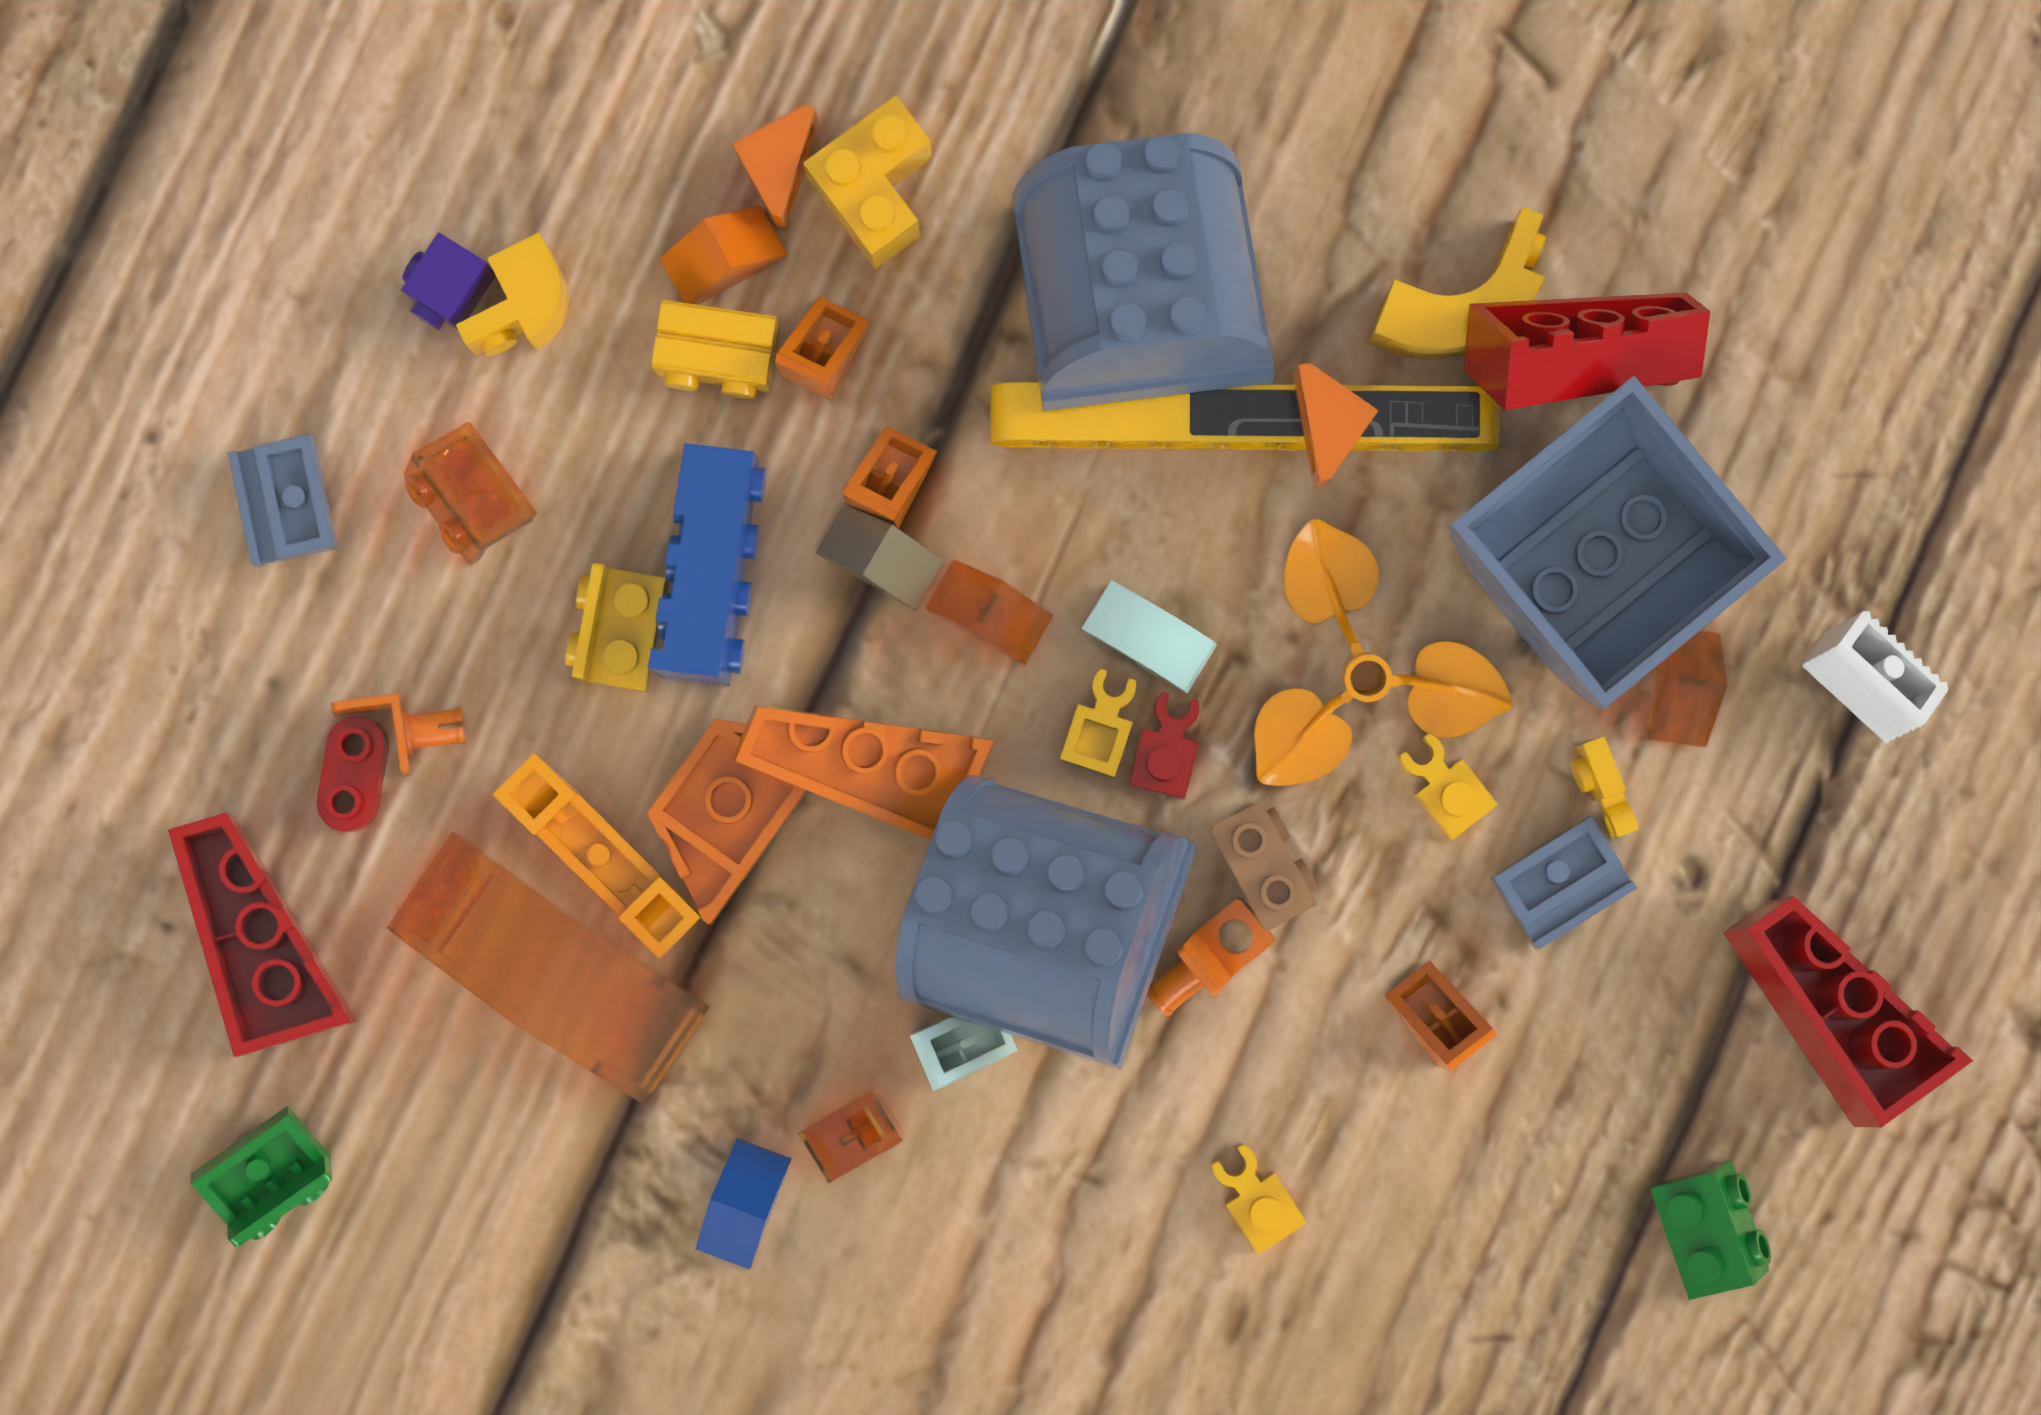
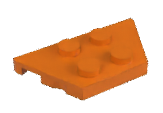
(719, 817)

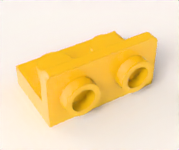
(615, 628)

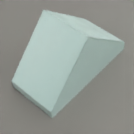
(958, 1048)

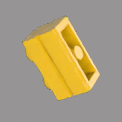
(715, 348)

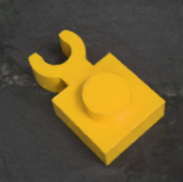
(1097, 734)
(1597, 773)
(1452, 794)
(1262, 1205)

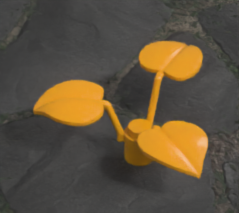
(1302, 738)

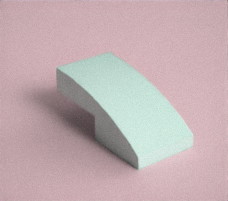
(1149, 636)

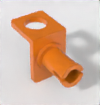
(411, 731)
(1207, 961)

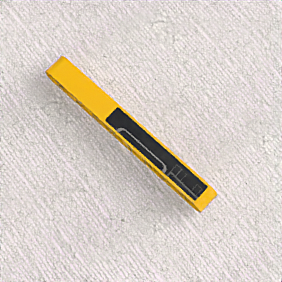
(1246, 420)

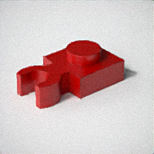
(1164, 757)

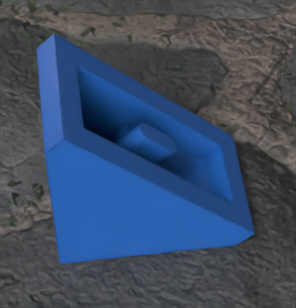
(742, 1203)

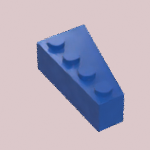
(709, 565)

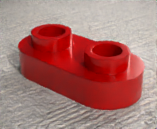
(357, 774)

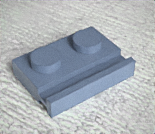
(283, 500)
(1563, 882)

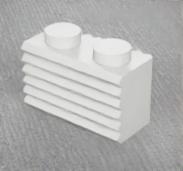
(1875, 676)

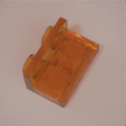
(466, 492)

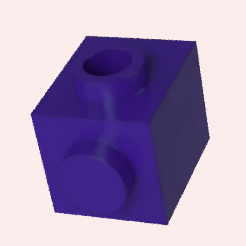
(445, 282)

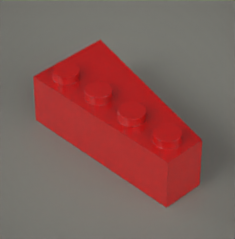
(1583, 345)
(254, 948)
(1842, 1015)

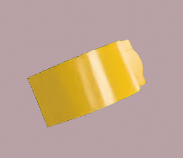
(534, 301)

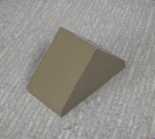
(880, 556)

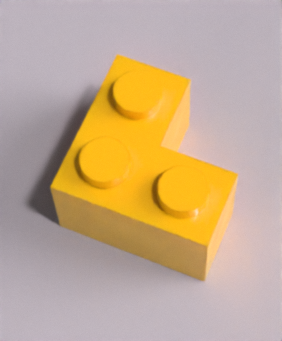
(859, 175)

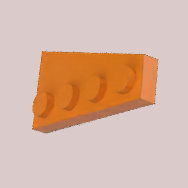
(862, 764)

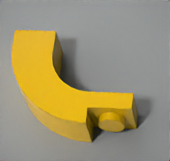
(1436, 325)

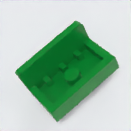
(264, 1176)
(1712, 1230)

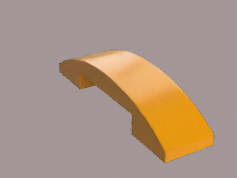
(597, 854)

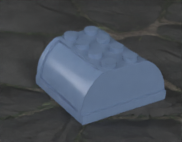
(1140, 272)
(1613, 546)
(1040, 919)

